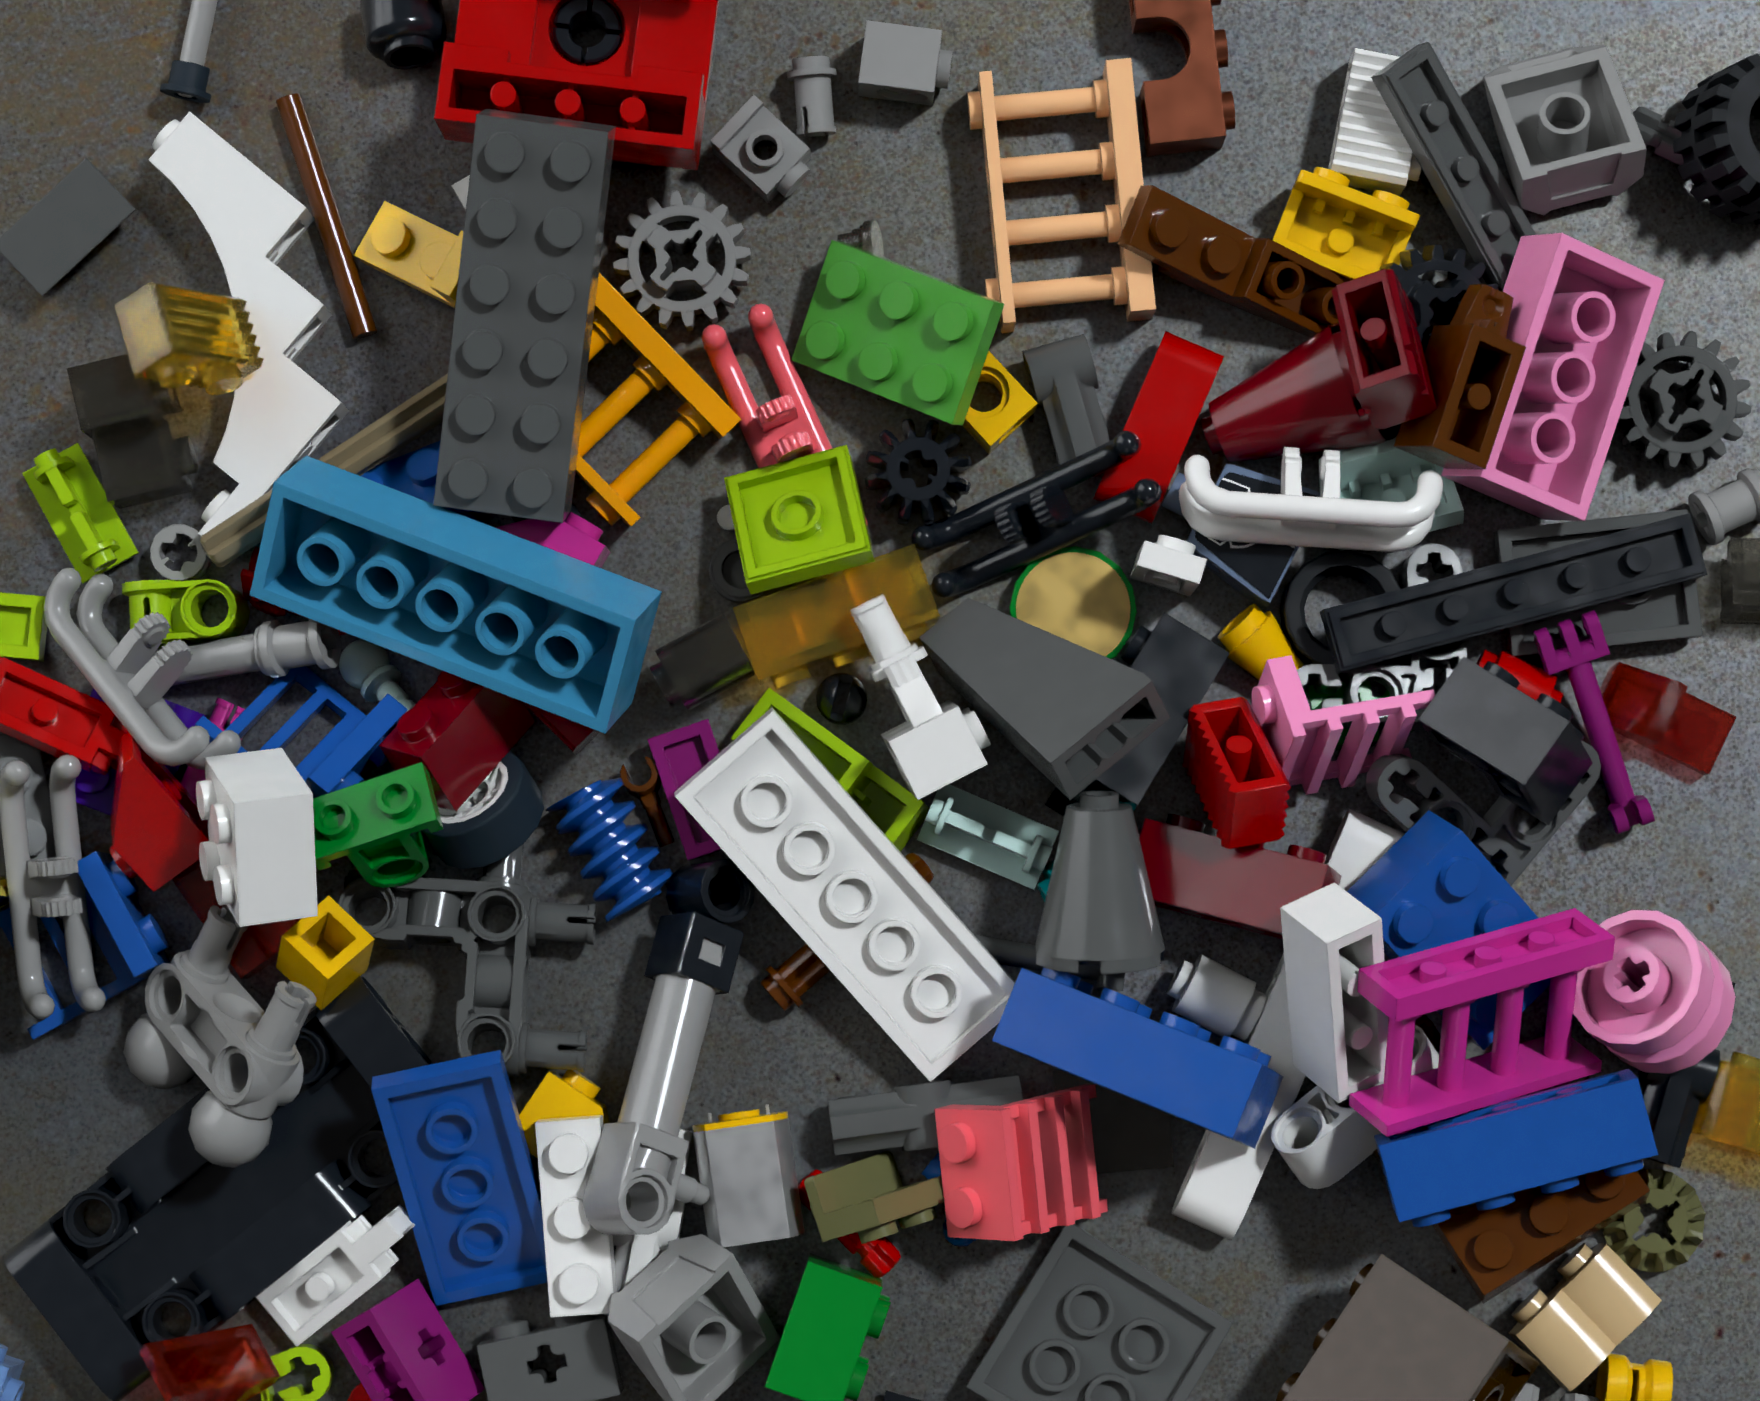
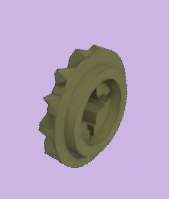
(1684, 1224)

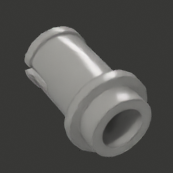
(813, 95)

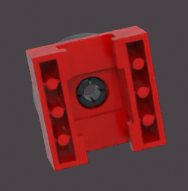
(642, 76)

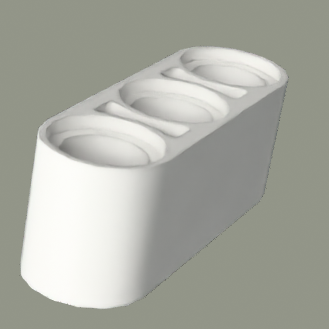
(1329, 1138)

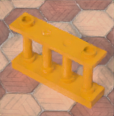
(655, 368)

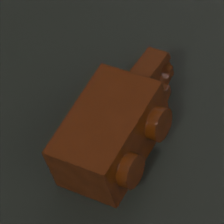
(1471, 383)

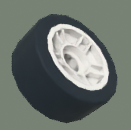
(491, 820)

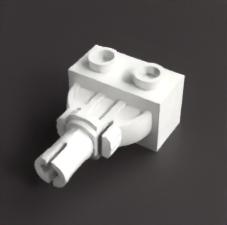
(937, 739)

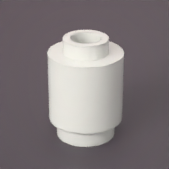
(1216, 997)

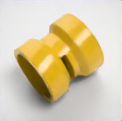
(1629, 1381)

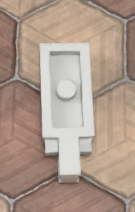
(334, 1274)

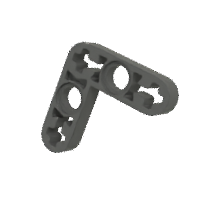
(1396, 679)
(1494, 831)

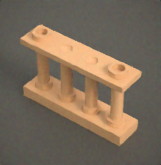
(1114, 160)

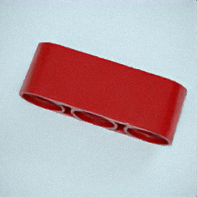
(1164, 417)

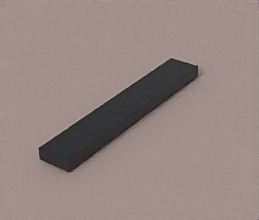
(1513, 593)

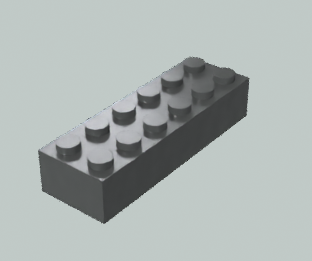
(524, 314)

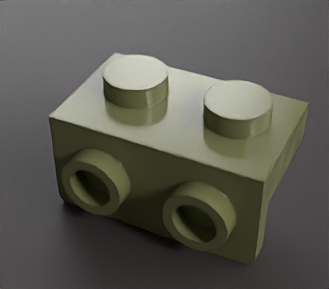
(869, 1199)

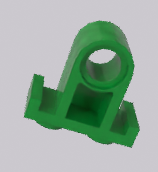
(379, 826)

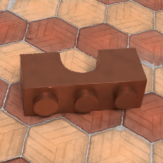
(1188, 108)

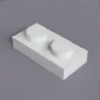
(1169, 565)

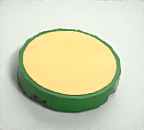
(1077, 598)

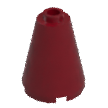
(1292, 402)

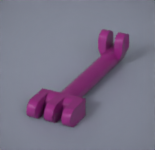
(1625, 807)

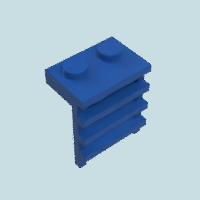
(344, 752)
(123, 931)

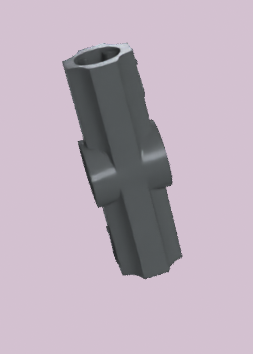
(908, 1113)

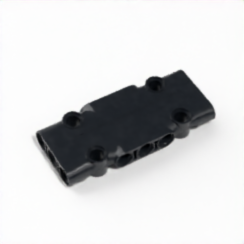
(210, 1229)

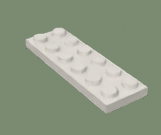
(849, 893)

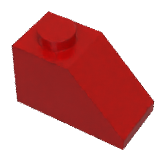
(152, 819)

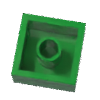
(826, 1332)

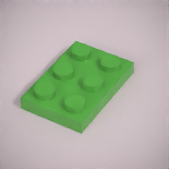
(897, 332)

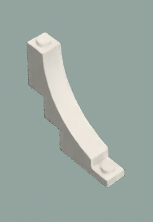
(253, 224)

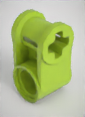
(182, 607)

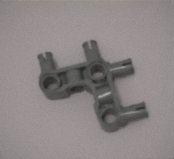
(497, 963)

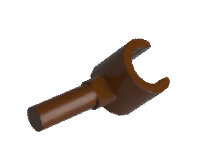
(650, 802)

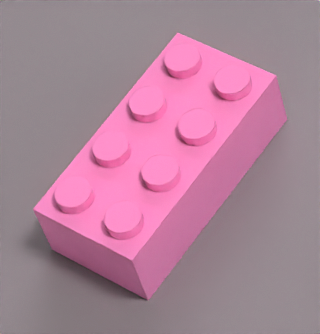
(1582, 338)

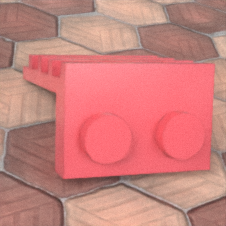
(1018, 1165)

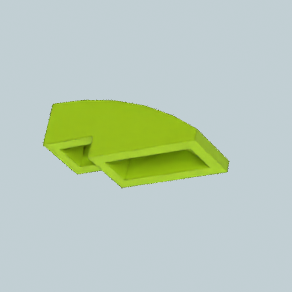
(881, 797)

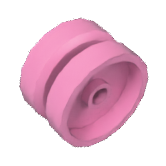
(1659, 998)

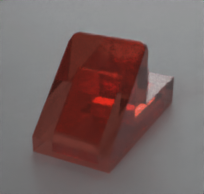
(1665, 717)

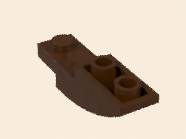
(1230, 263)

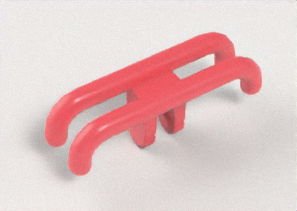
(783, 426)

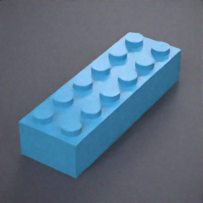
(454, 593)

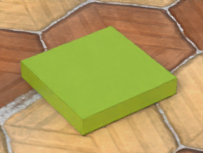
(799, 519)

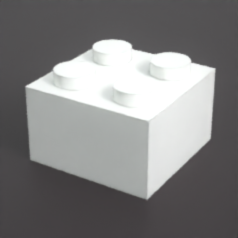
(258, 836)

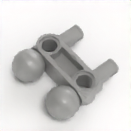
(213, 1028)

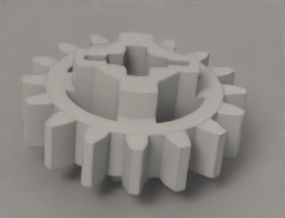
(661, 243)

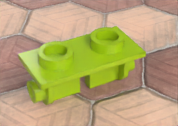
(79, 511)

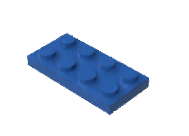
(464, 1175)

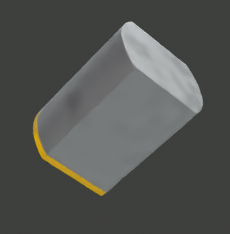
(749, 1176)

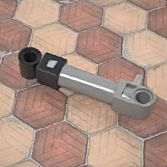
(690, 964)

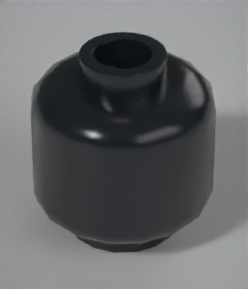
(403, 31)

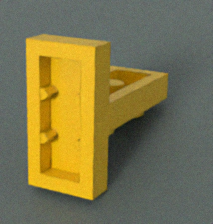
(413, 252)

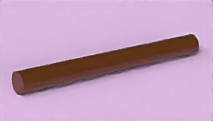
(326, 216)

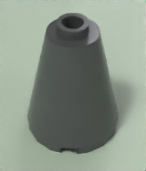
(1099, 893)

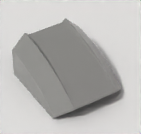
(1565, 128)
(692, 1321)

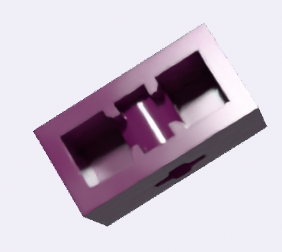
(407, 1351)

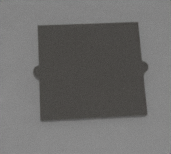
(1124, 1130)

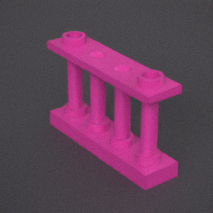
(1454, 978)

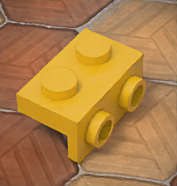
(1344, 226)

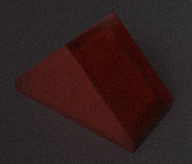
(211, 1365)

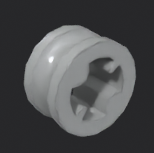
(172, 537)

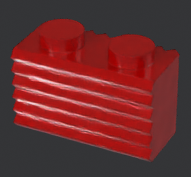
(1236, 773)

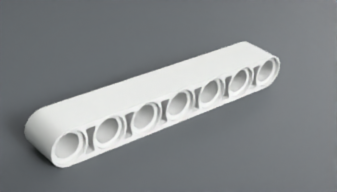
(1228, 1172)

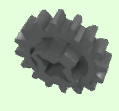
(1703, 412)

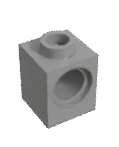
(903, 63)

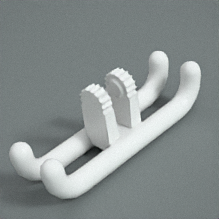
(1307, 520)

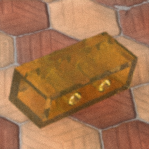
(814, 618)

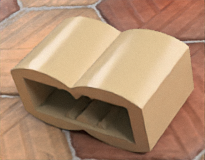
(1583, 1314)

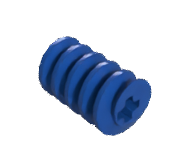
(611, 846)

